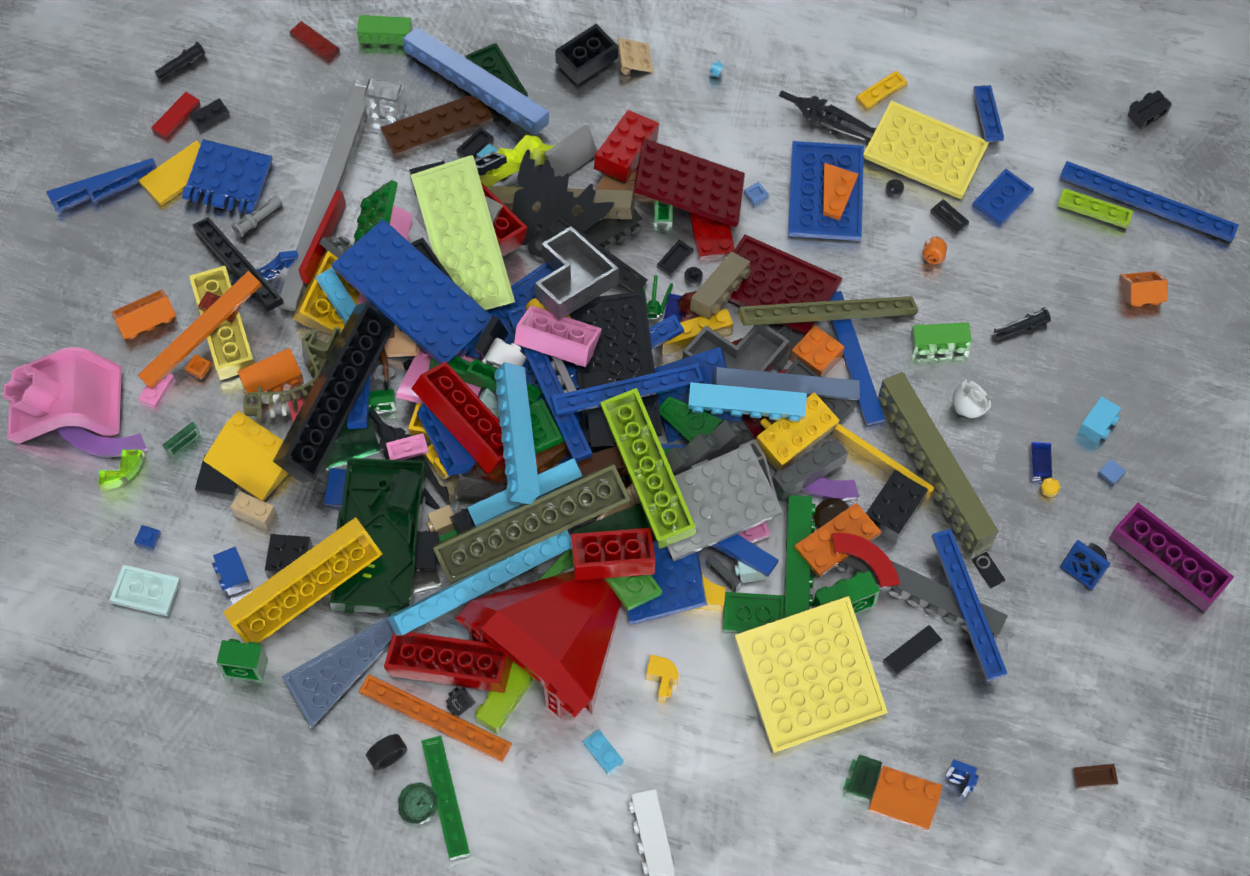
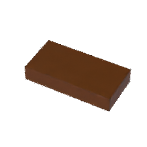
(1095, 776)

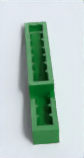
(482, 375)

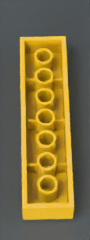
(303, 582)

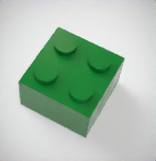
(242, 660)

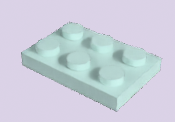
(145, 590)

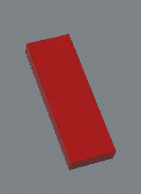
(175, 115)

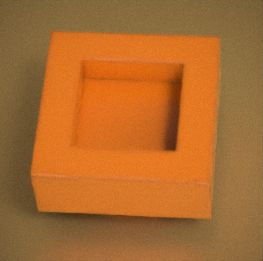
(198, 367)

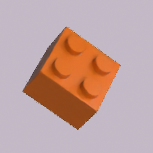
(818, 351)

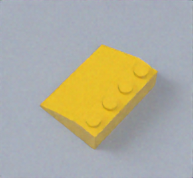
(315, 308)
(246, 456)

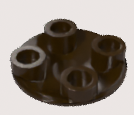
(828, 510)

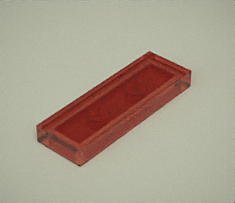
(314, 41)

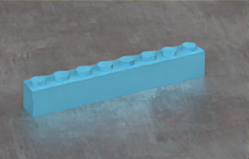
(517, 433)

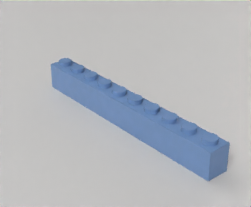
(476, 81)

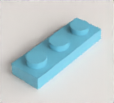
(336, 293)

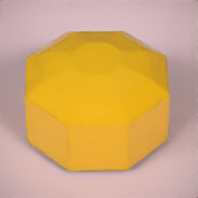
(1050, 487)

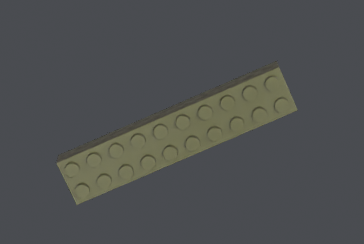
(937, 464)
(531, 523)

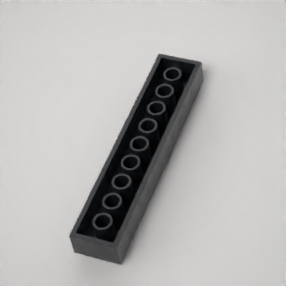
(334, 393)

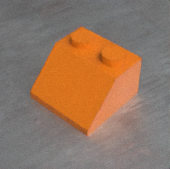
(1144, 288)

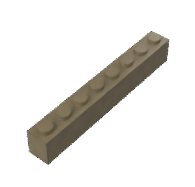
(623, 201)

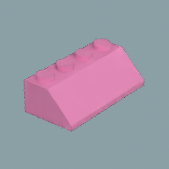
(559, 338)

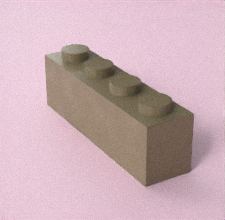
(720, 285)

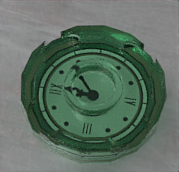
(417, 803)

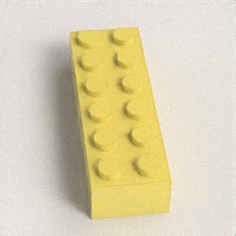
(229, 340)

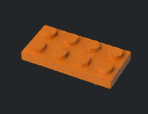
(818, 546)

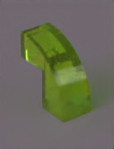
(130, 467)

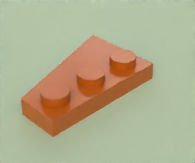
(837, 190)

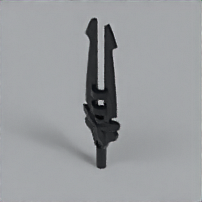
(815, 108)
(390, 434)

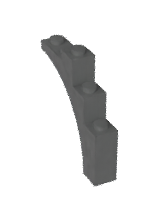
(720, 441)

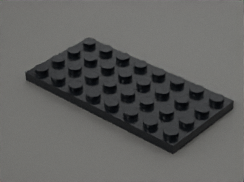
(622, 346)

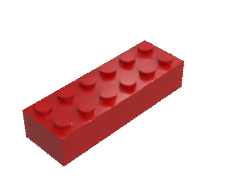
(462, 414)
(448, 661)

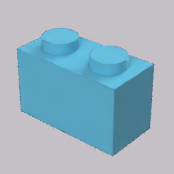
(1100, 419)

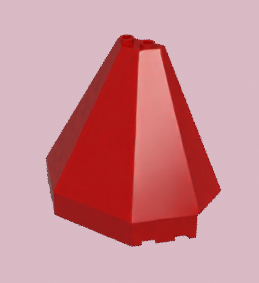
(553, 632)

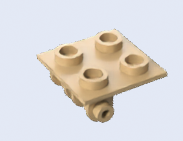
(634, 56)

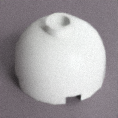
(970, 400)

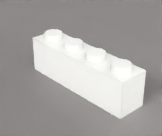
(652, 834)

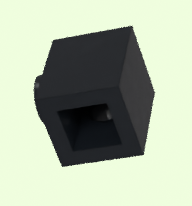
(459, 701)

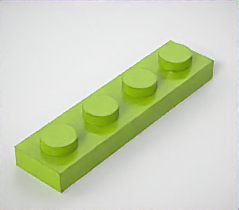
(1095, 208)

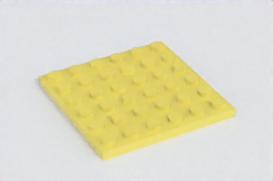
(810, 674)

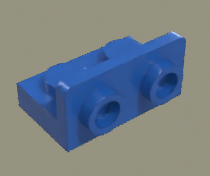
(963, 773)

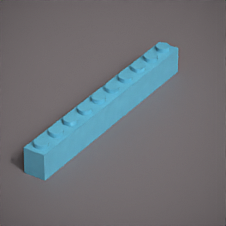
(477, 584)

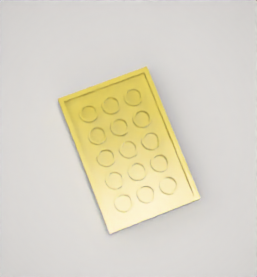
(926, 149)

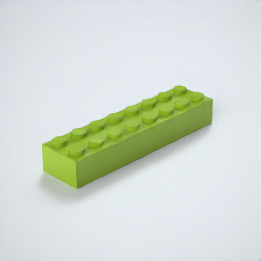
(648, 468)

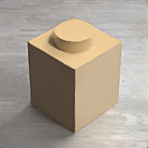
(440, 520)

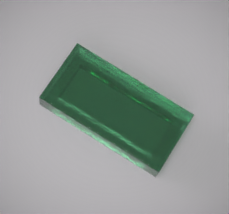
(181, 439)

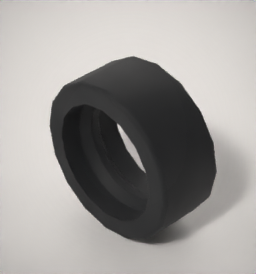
(386, 752)

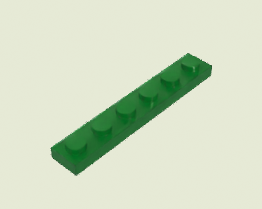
(447, 801)

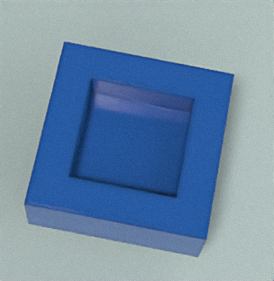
(147, 537)

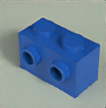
(232, 571)

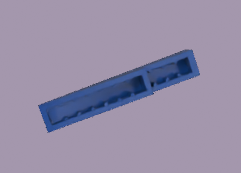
(99, 185)
(748, 554)

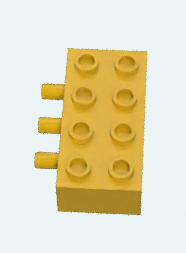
(789, 440)

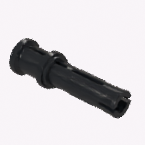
(186, 57)
(1030, 321)

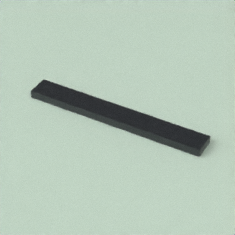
(236, 262)

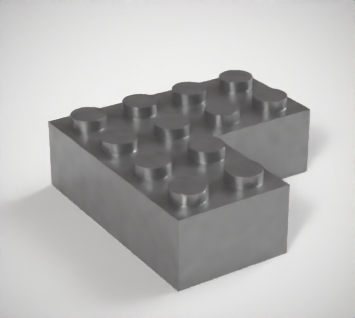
(578, 275)
(757, 351)

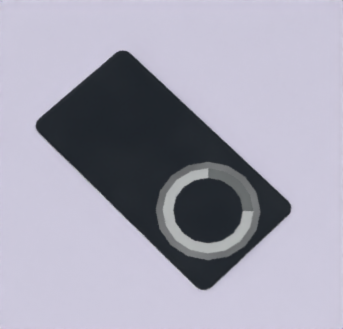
(988, 569)

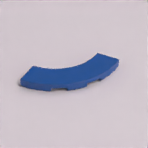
(273, 269)

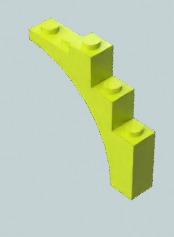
(515, 157)

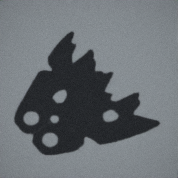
(554, 201)

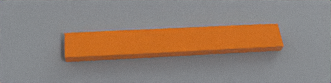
(199, 330)
(435, 718)

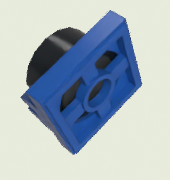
(1086, 563)

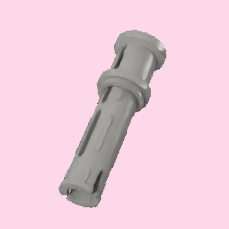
(251, 220)

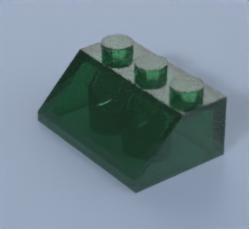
(352, 444)

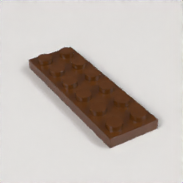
(436, 125)

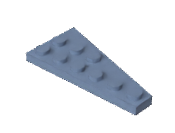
(329, 675)

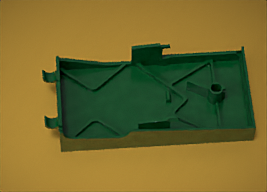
(393, 533)

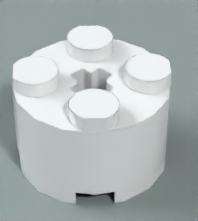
(501, 352)

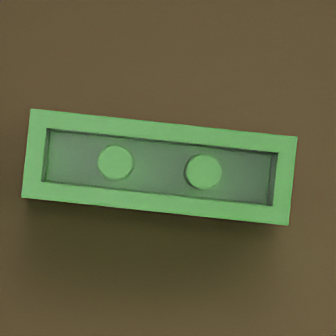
(383, 29)
(941, 338)

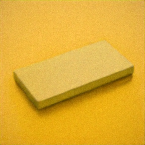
(171, 176)

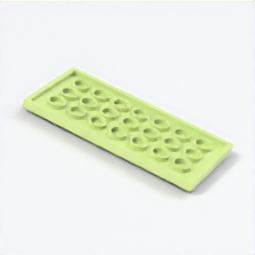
(463, 230)

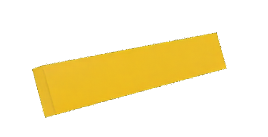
(876, 456)

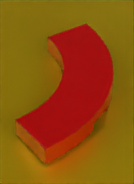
(868, 552)

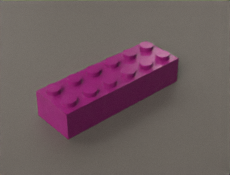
(1171, 557)

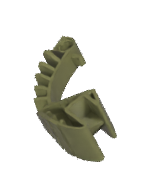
(315, 355)

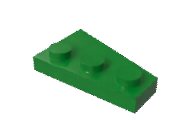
(686, 421)

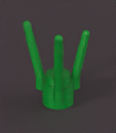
(654, 310)

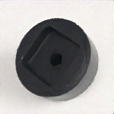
(894, 188)
(693, 276)

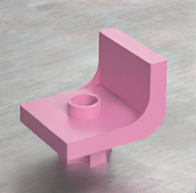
(63, 391)

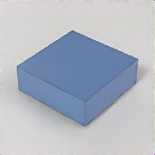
(756, 194)
(1112, 472)

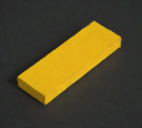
(881, 90)

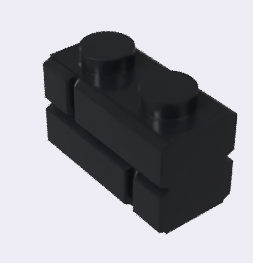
(1149, 109)

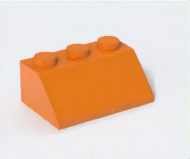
(143, 314)
(273, 374)
(905, 797)

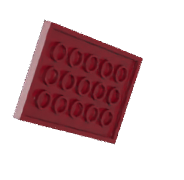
(689, 182)
(781, 280)

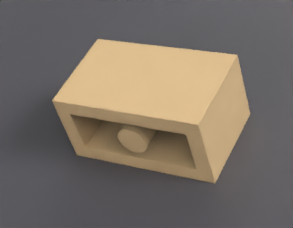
(253, 511)

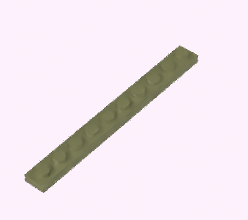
(827, 310)

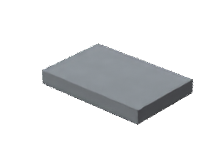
(572, 152)

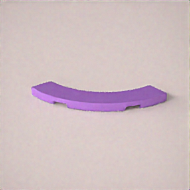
(99, 445)
(837, 489)

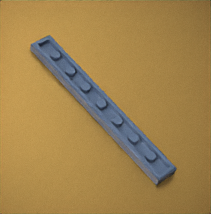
(822, 386)

